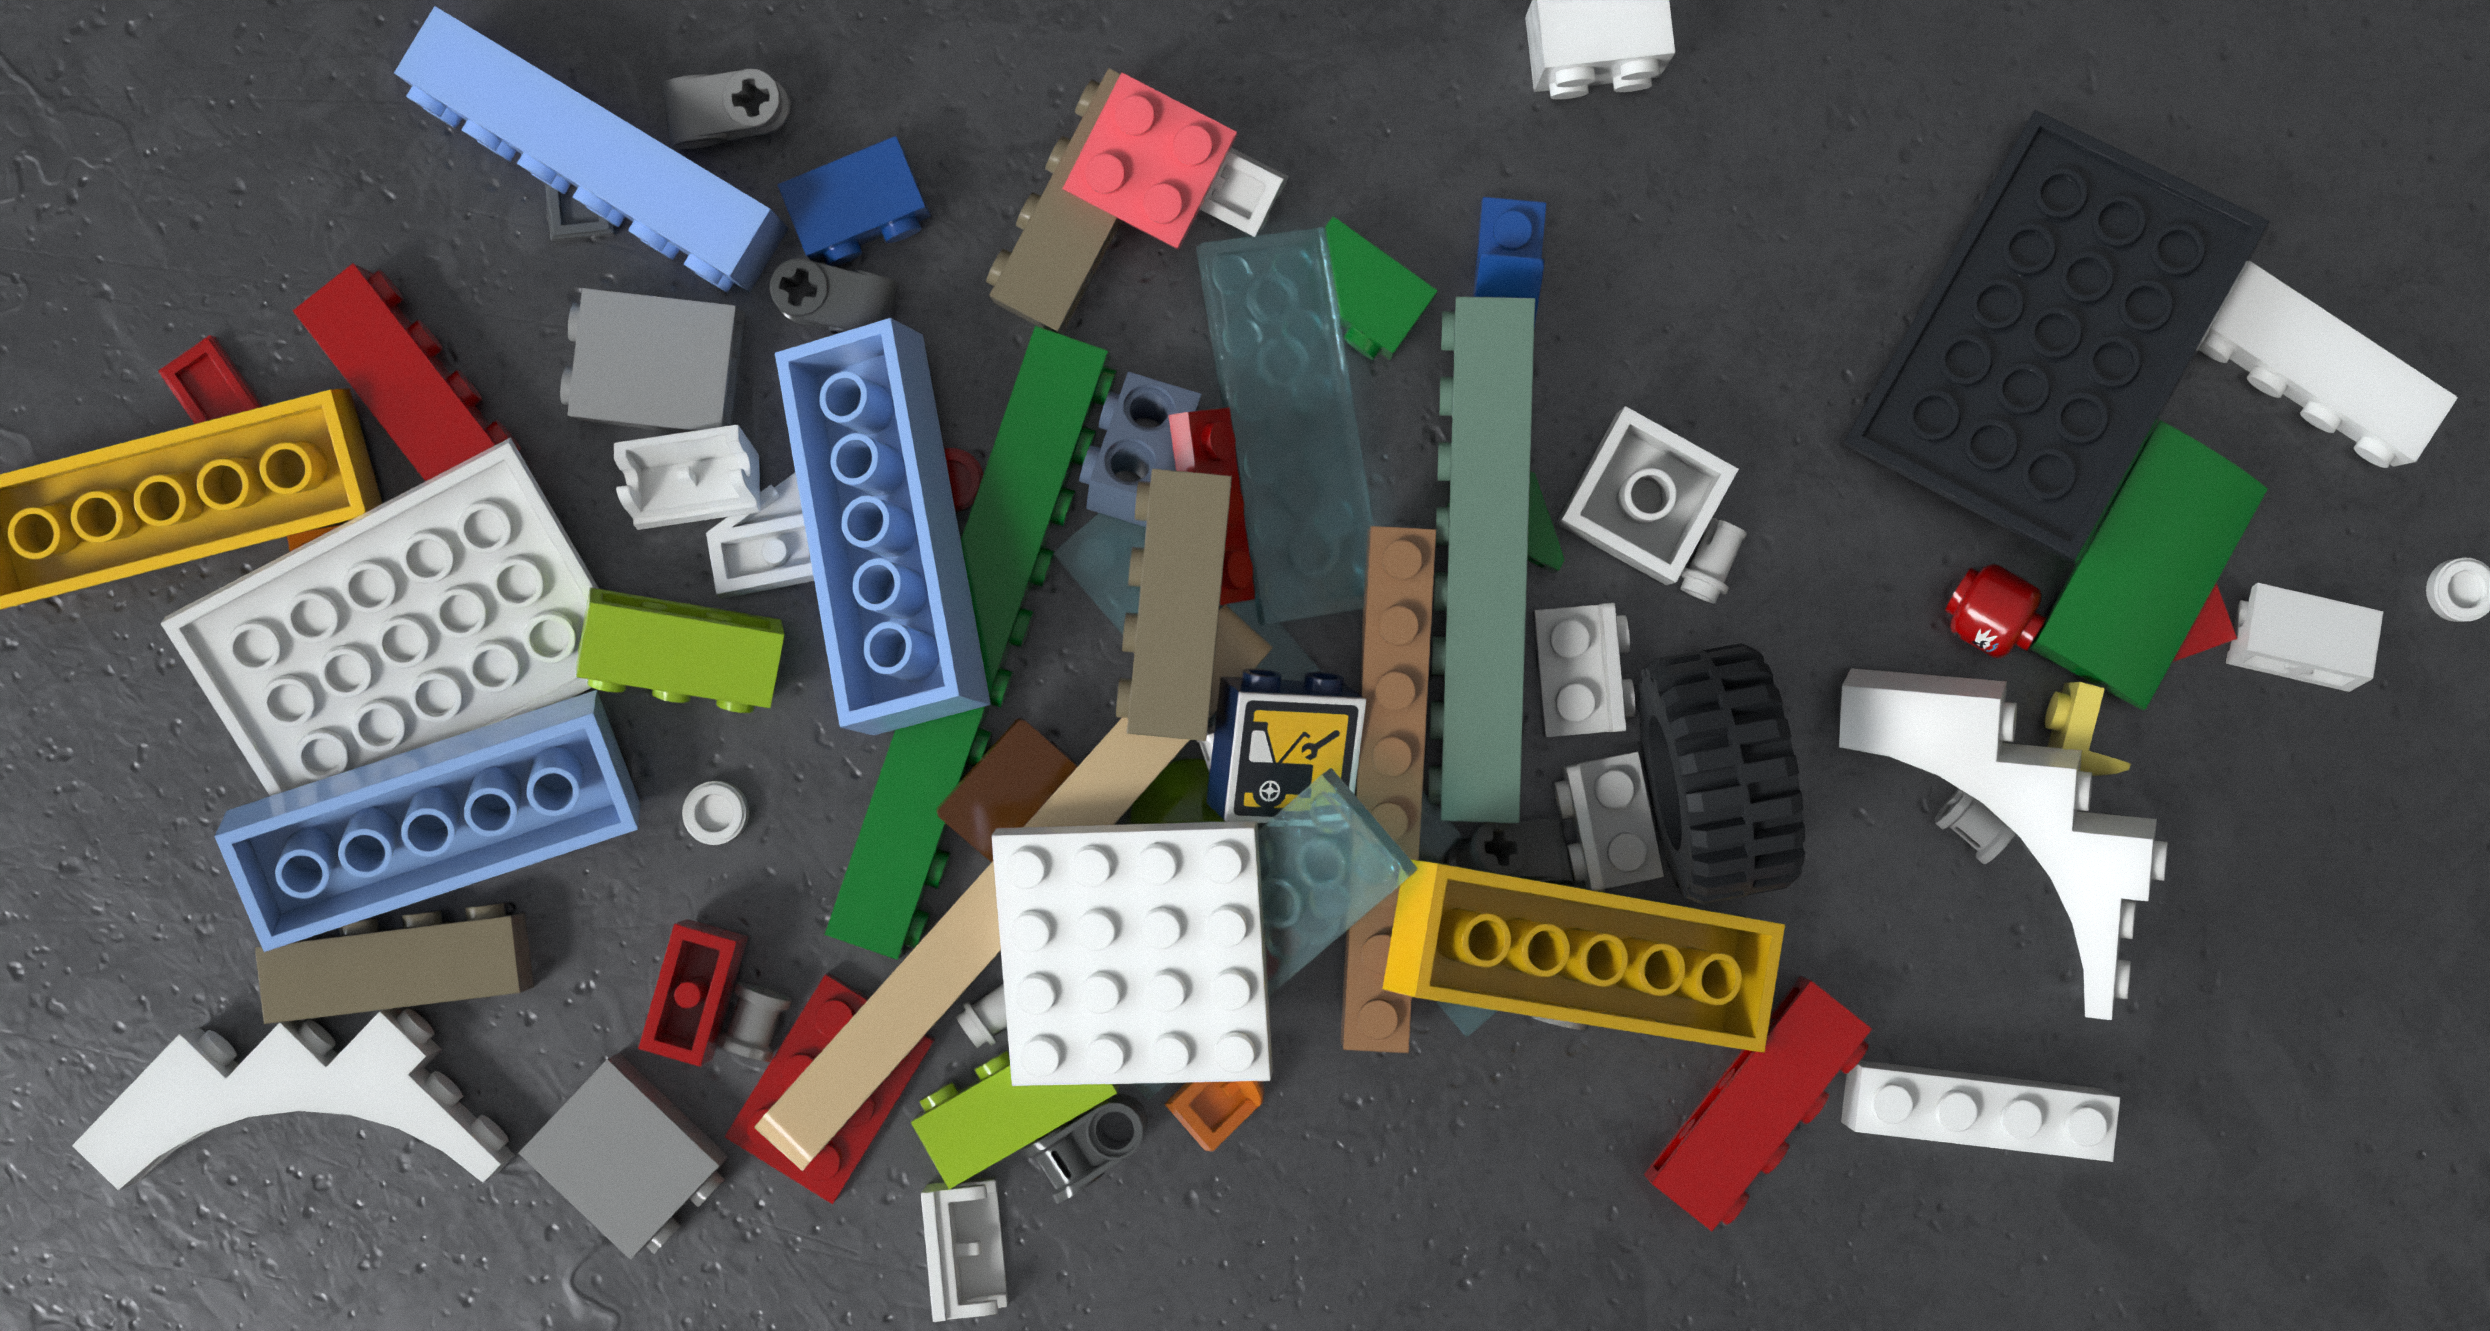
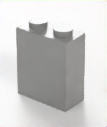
(652, 361)
(626, 1157)

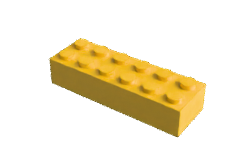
(182, 496)
(1583, 956)

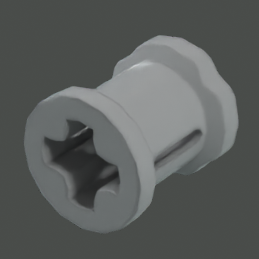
(1975, 825)
(754, 1021)

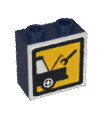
(1279, 739)

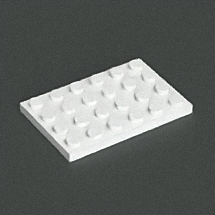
(395, 626)

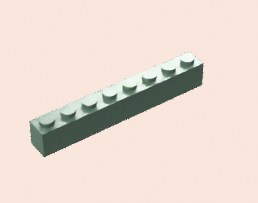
(1485, 559)

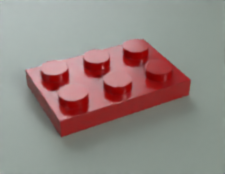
(817, 1025)

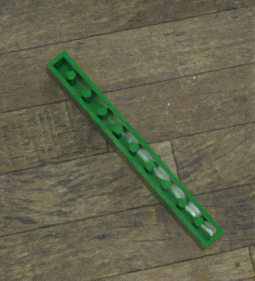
(1003, 557)

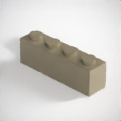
(1060, 234)
(1177, 604)
(397, 966)

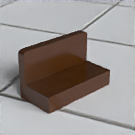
(1006, 786)

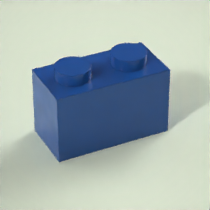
(855, 203)

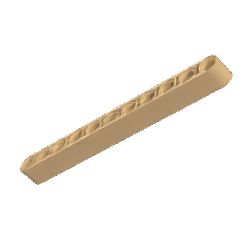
(969, 932)

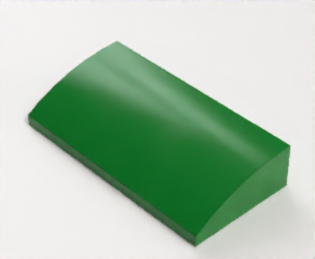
(2150, 566)

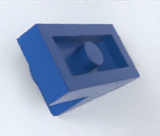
(1510, 249)

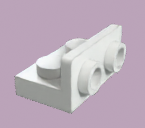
(1582, 670)
(1609, 822)

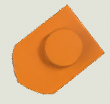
(1215, 1108)

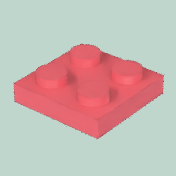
(1150, 161)

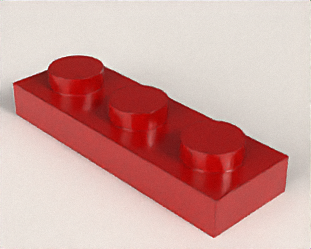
(1206, 445)

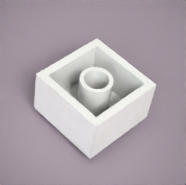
(1598, 44)
(1647, 496)

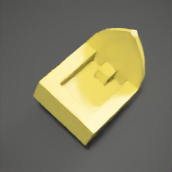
(2073, 721)

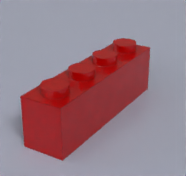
(398, 371)
(1758, 1104)

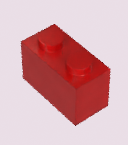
(693, 992)

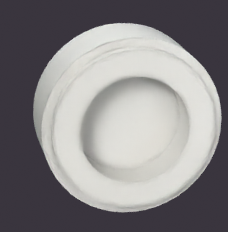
(2460, 589)
(715, 812)

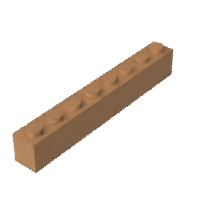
(1390, 763)

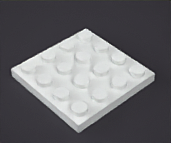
(1133, 953)

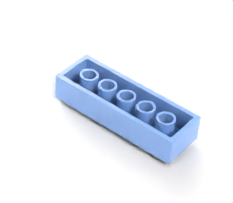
(580, 143)
(881, 528)
(429, 821)

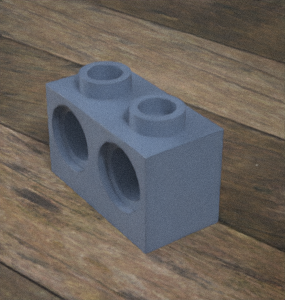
(1131, 445)

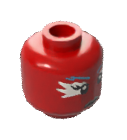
(1995, 611)

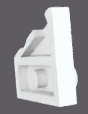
(762, 547)

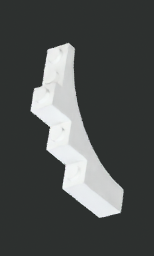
(1959, 733)
(291, 1070)

